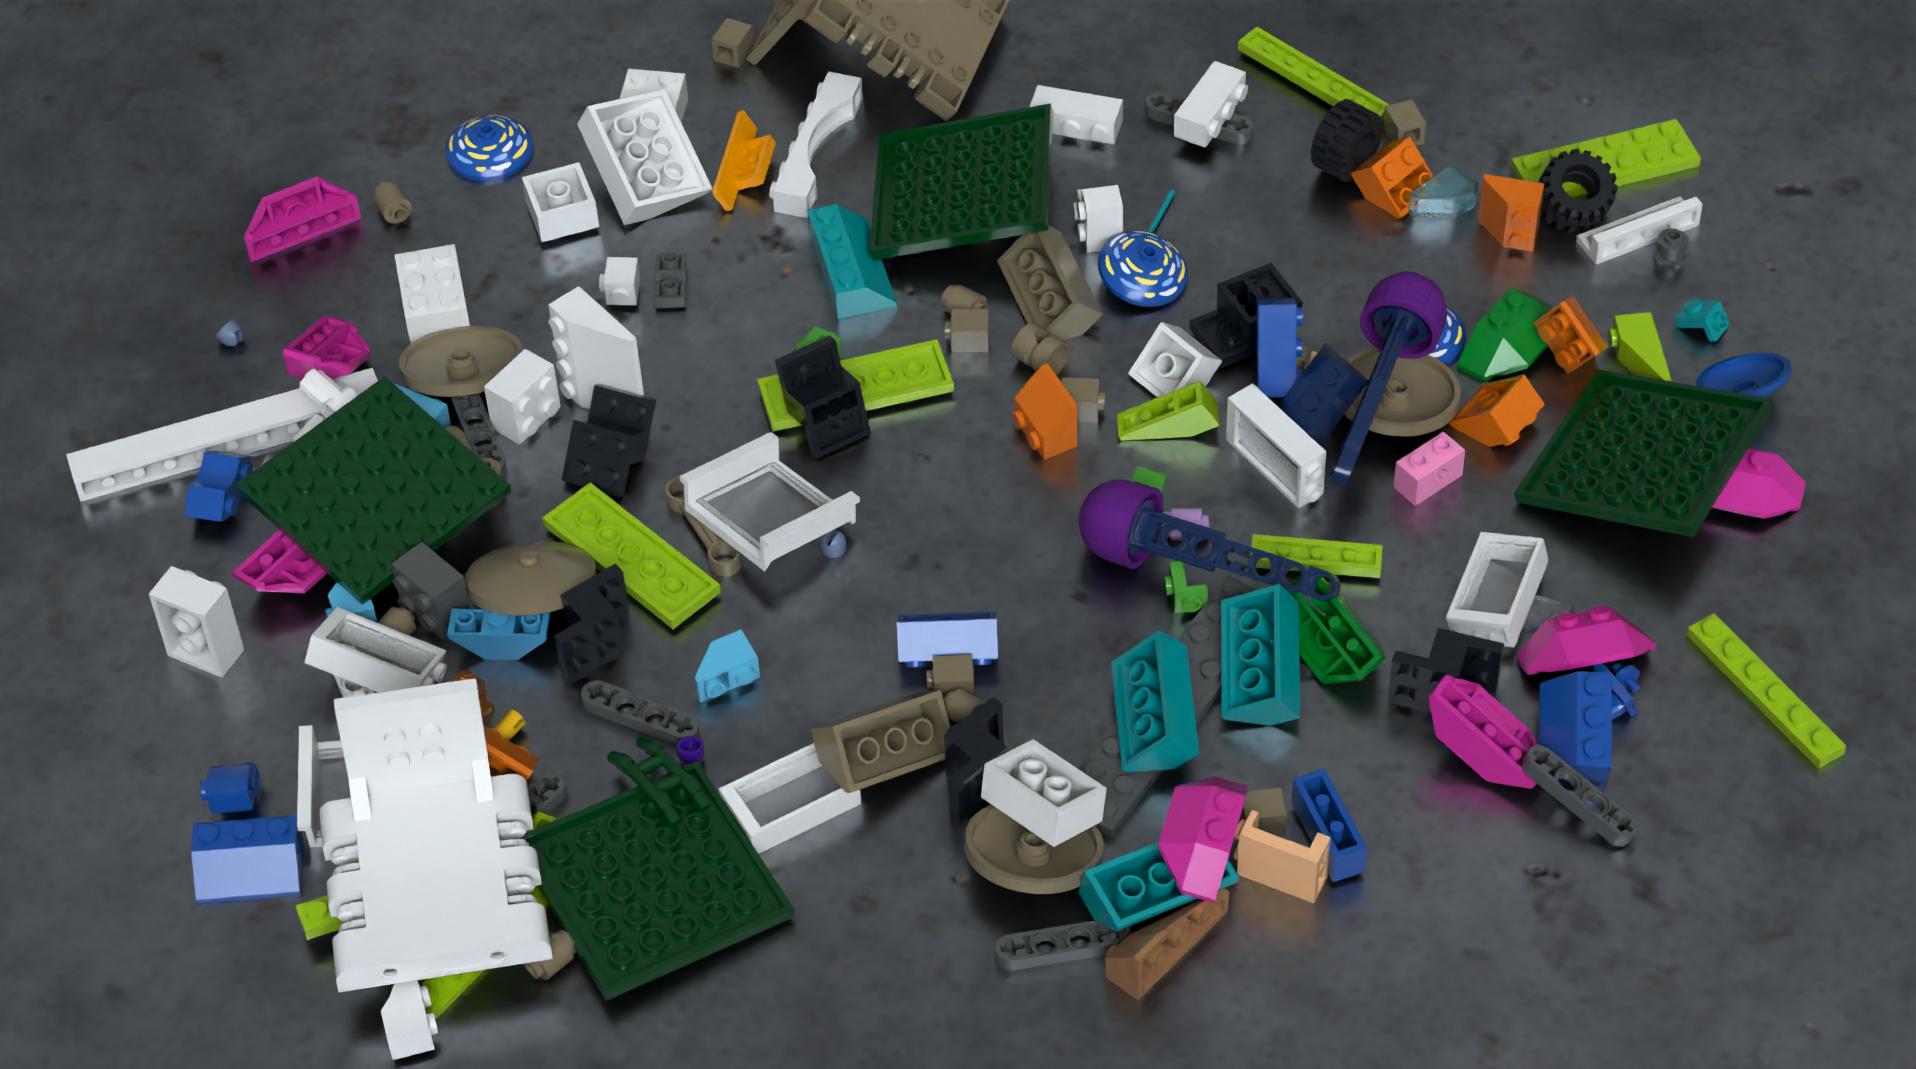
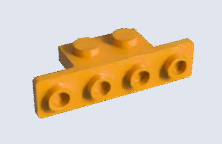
(743, 162)

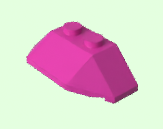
(298, 216)
(326, 346)
(1762, 487)
(279, 567)
(1583, 641)
(1481, 731)
(1201, 834)

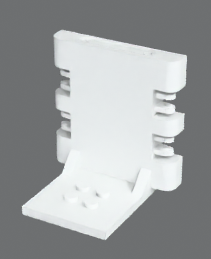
(427, 844)

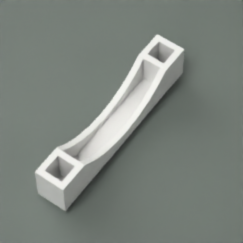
(834, 105)
(406, 1021)

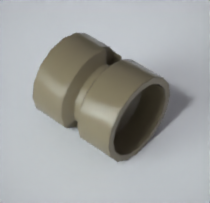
(1037, 347)

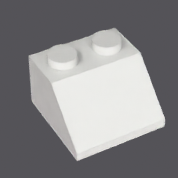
(1173, 361)

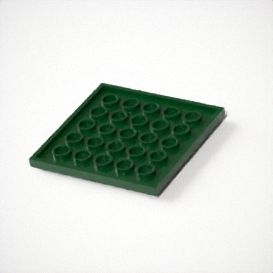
(962, 182)
(1644, 452)
(372, 488)
(653, 893)

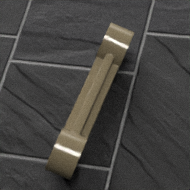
(715, 545)

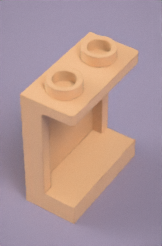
(1281, 862)

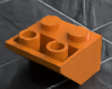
(1392, 176)
(1570, 335)

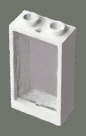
(1275, 445)
(1498, 587)
(373, 654)
(786, 799)

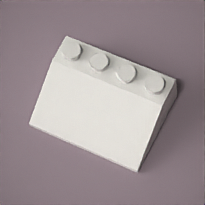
(643, 155)
(592, 348)

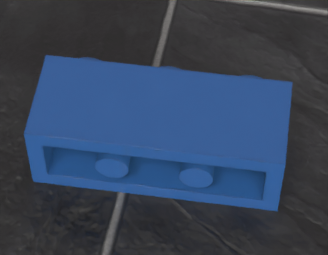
(1277, 345)
(1324, 813)

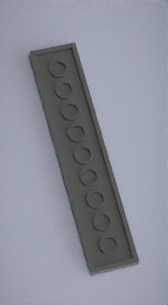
(1204, 657)

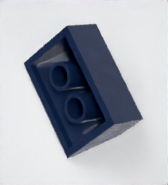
(1323, 393)

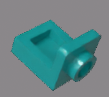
(1703, 314)

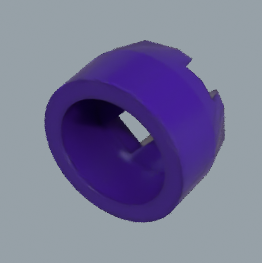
(690, 750)

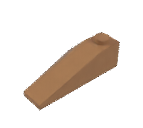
(1155, 948)

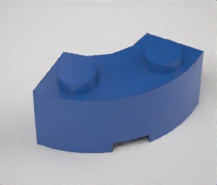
(214, 490)
(231, 787)

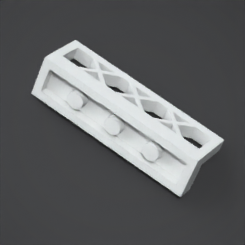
(1639, 229)

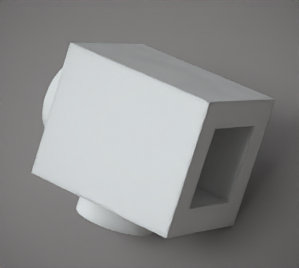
(620, 281)

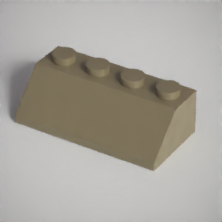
(1049, 284)
(883, 740)

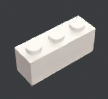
(1210, 104)
(1082, 114)

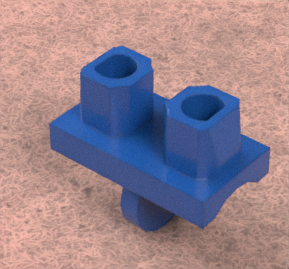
(1624, 679)

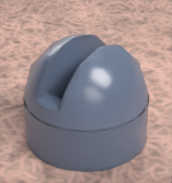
(230, 334)
(837, 546)

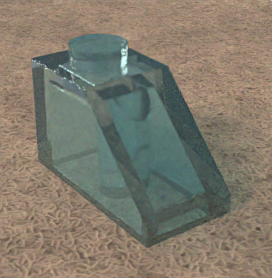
(1444, 195)

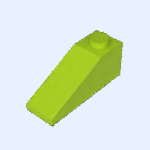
(1638, 345)
(1171, 415)

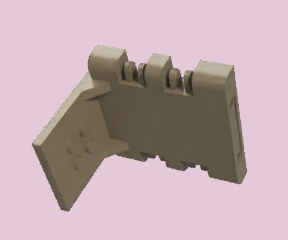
(925, 39)

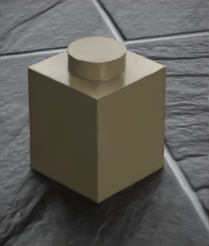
(732, 42)
(1404, 120)
(968, 330)
(1087, 396)
(951, 673)
(1270, 807)

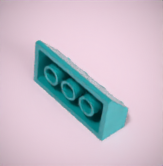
(842, 249)
(1260, 657)
(1154, 705)
(1135, 888)

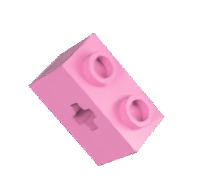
(1429, 468)

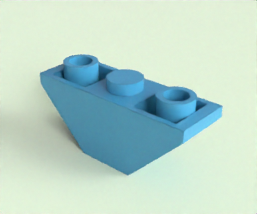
(497, 635)

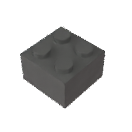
(429, 588)

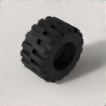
(1346, 139)
(1588, 173)

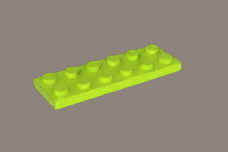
(1631, 154)
(883, 376)
(651, 567)

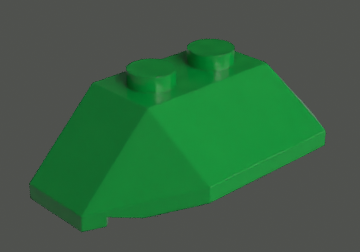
(1505, 337)
(1335, 638)

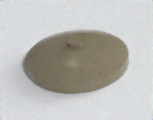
(457, 360)
(1417, 398)
(527, 577)
(1023, 861)

